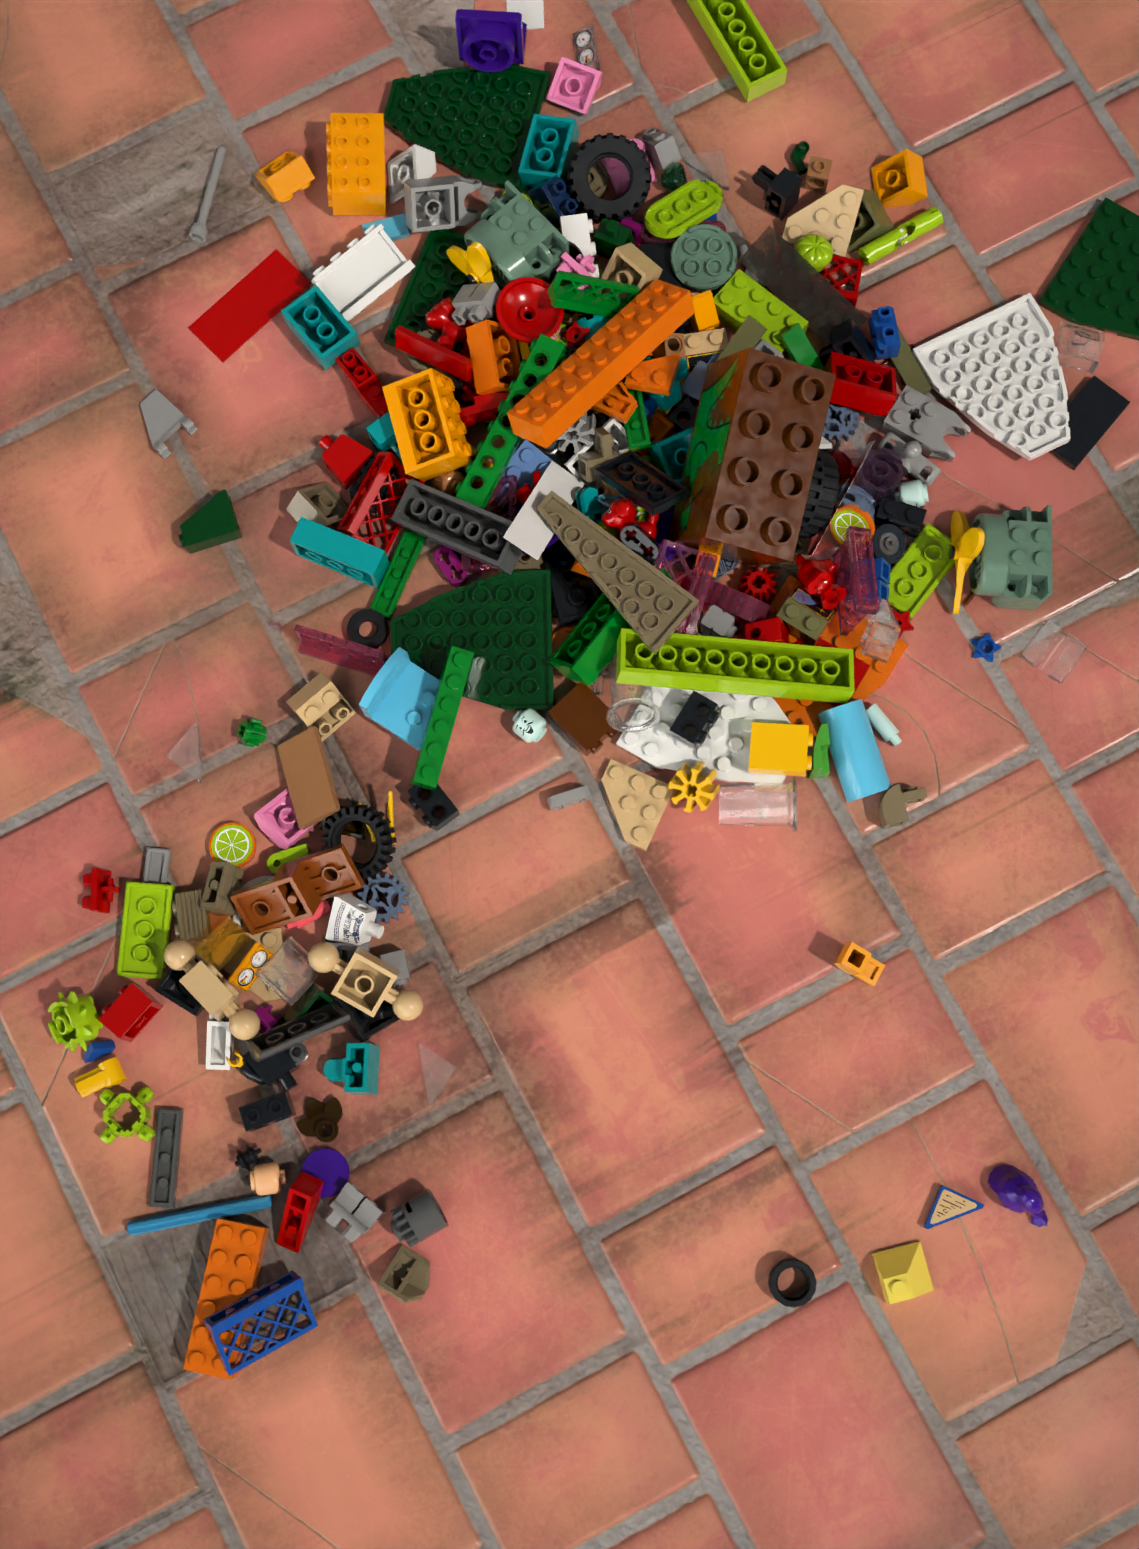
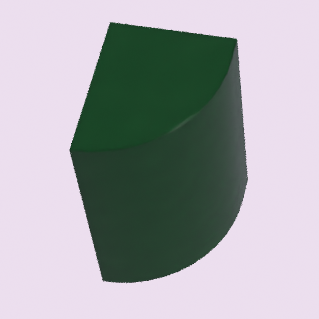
(309, 1001)

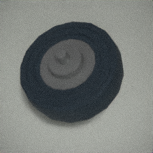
(888, 543)

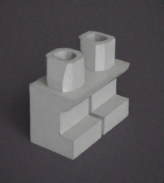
(475, 302)
(344, 1207)

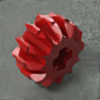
(767, 588)

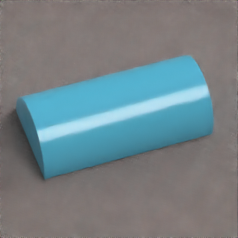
(855, 751)

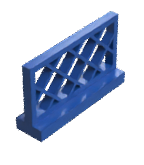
(258, 1303)

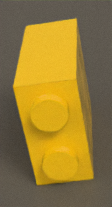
(780, 749)

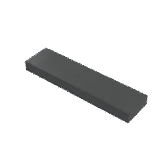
(166, 1158)

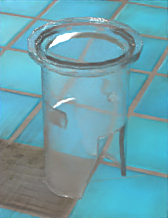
(631, 705)
(759, 804)

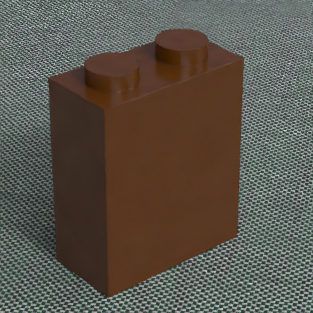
(583, 719)

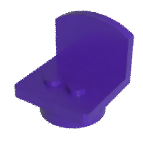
(490, 39)

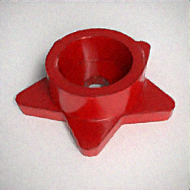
(572, 331)
(904, 618)

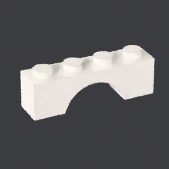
(576, 231)

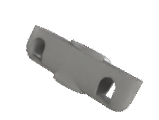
(913, 461)

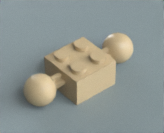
(365, 981)
(214, 995)

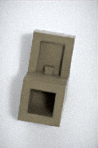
(603, 453)
(892, 805)

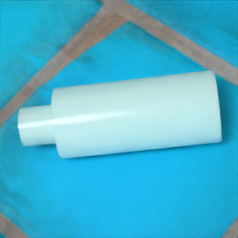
(883, 725)

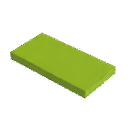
(919, 571)
(145, 930)

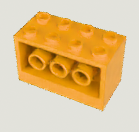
(427, 424)

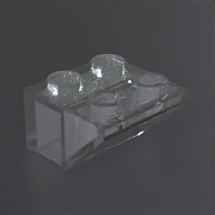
(881, 635)

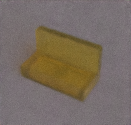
(223, 943)

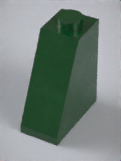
(210, 525)

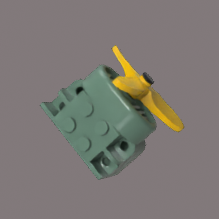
(510, 243)
(1005, 557)

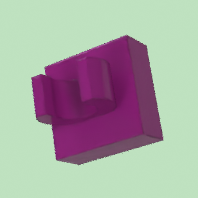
(634, 226)
(266, 1020)

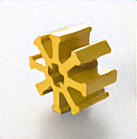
(685, 780)

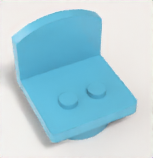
(401, 698)

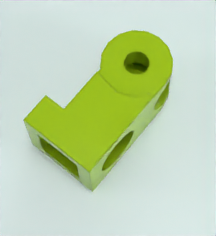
(276, 859)

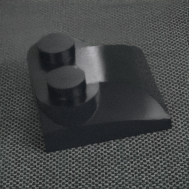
(174, 991)
(364, 1026)

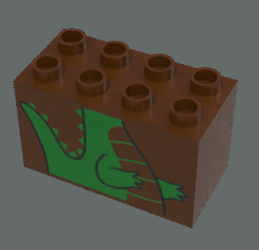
(752, 457)

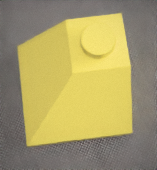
(903, 1272)

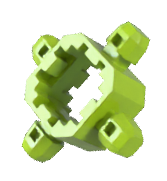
(109, 1098)

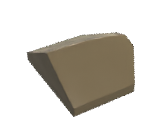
(406, 1276)

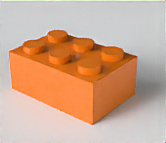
(493, 357)

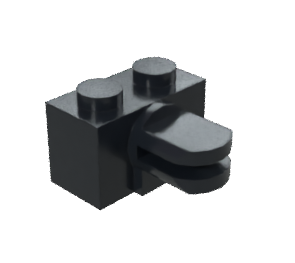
(780, 190)
(848, 340)

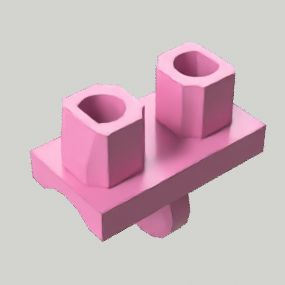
(570, 265)

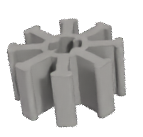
(580, 432)

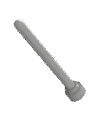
(198, 231)

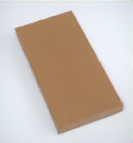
(308, 778)

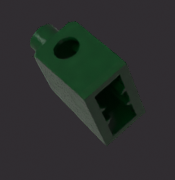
(609, 236)

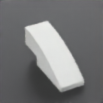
(219, 1044)

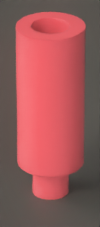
(323, 909)

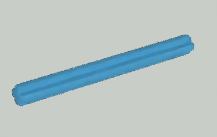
(199, 1214)

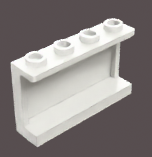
(362, 272)

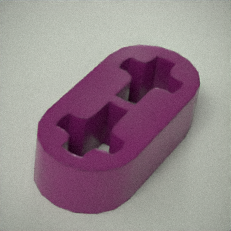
(447, 569)

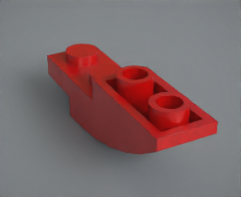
(363, 381)
(484, 409)

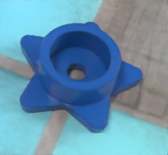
(989, 643)

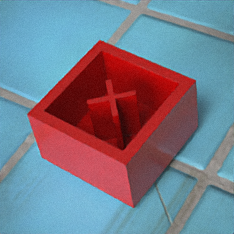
(130, 1012)

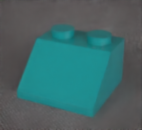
(670, 453)

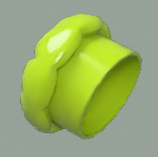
(815, 250)

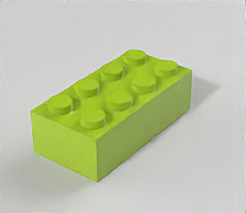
(746, 297)

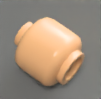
(267, 1178)

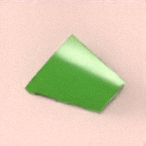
(820, 760)

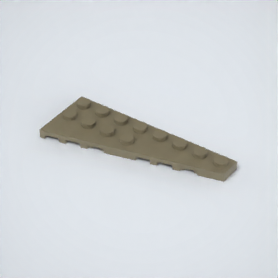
(637, 589)

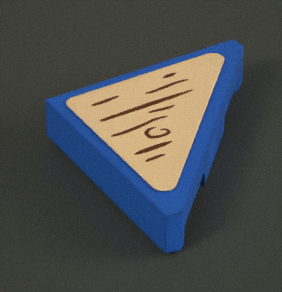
(949, 1206)

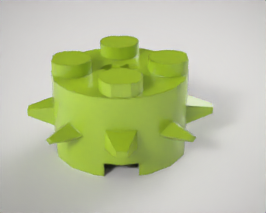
(74, 1020)

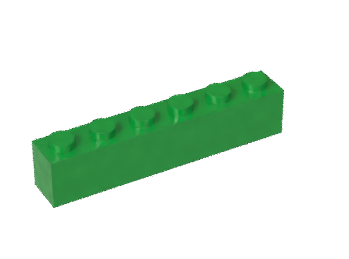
(442, 718)

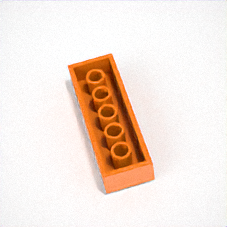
(229, 1276)

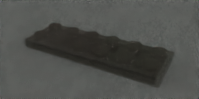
(799, 284)

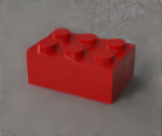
(862, 384)

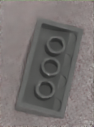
(296, 1031)

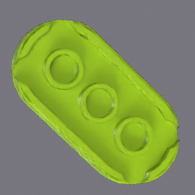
(683, 208)

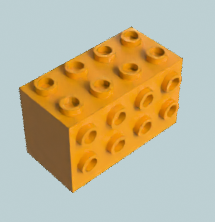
(356, 164)

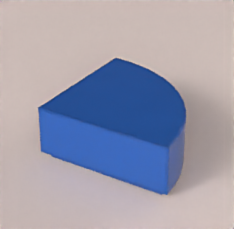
(98, 1050)

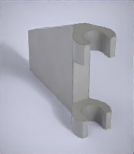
(163, 421)

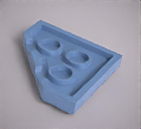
(523, 464)

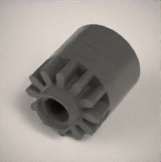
(418, 1218)

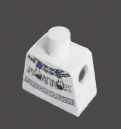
(352, 921)

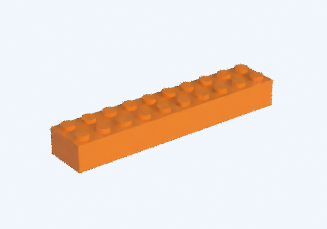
(600, 363)

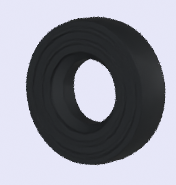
(368, 615)

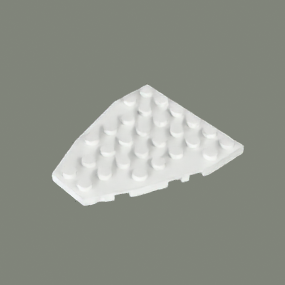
(1004, 377)
(727, 740)

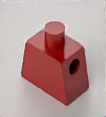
(344, 458)
(767, 630)

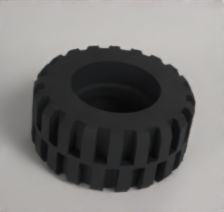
(613, 147)
(821, 495)

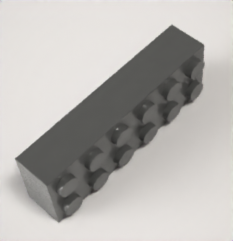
(457, 526)

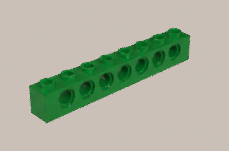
(540, 348)

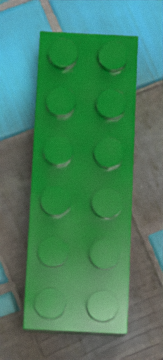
(592, 642)

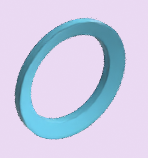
(607, 497)

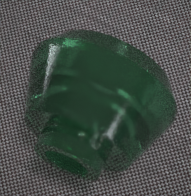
(674, 176)

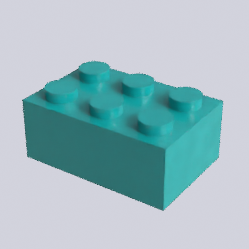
(548, 149)
(320, 327)

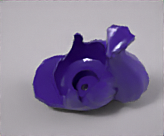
(1019, 1194)

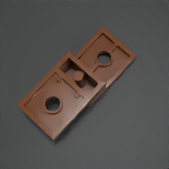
(297, 889)

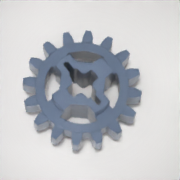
(835, 423)
(390, 892)

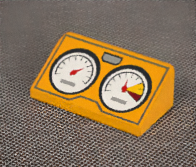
(244, 974)

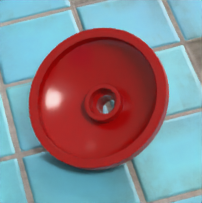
(529, 297)

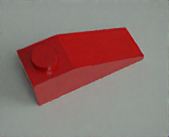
(299, 1211)

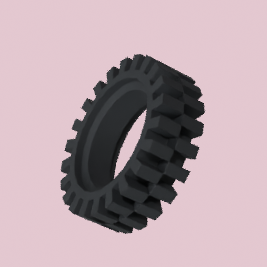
(378, 825)

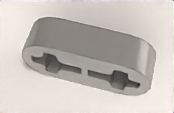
(569, 798)

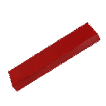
(433, 353)

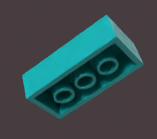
(339, 552)

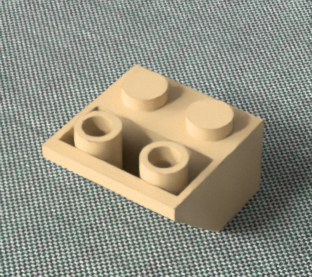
(321, 706)

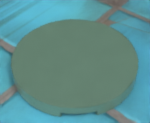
(704, 257)

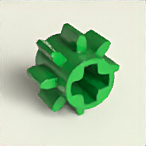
(252, 732)

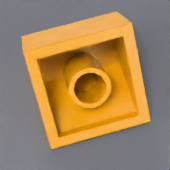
(285, 176)
(900, 180)

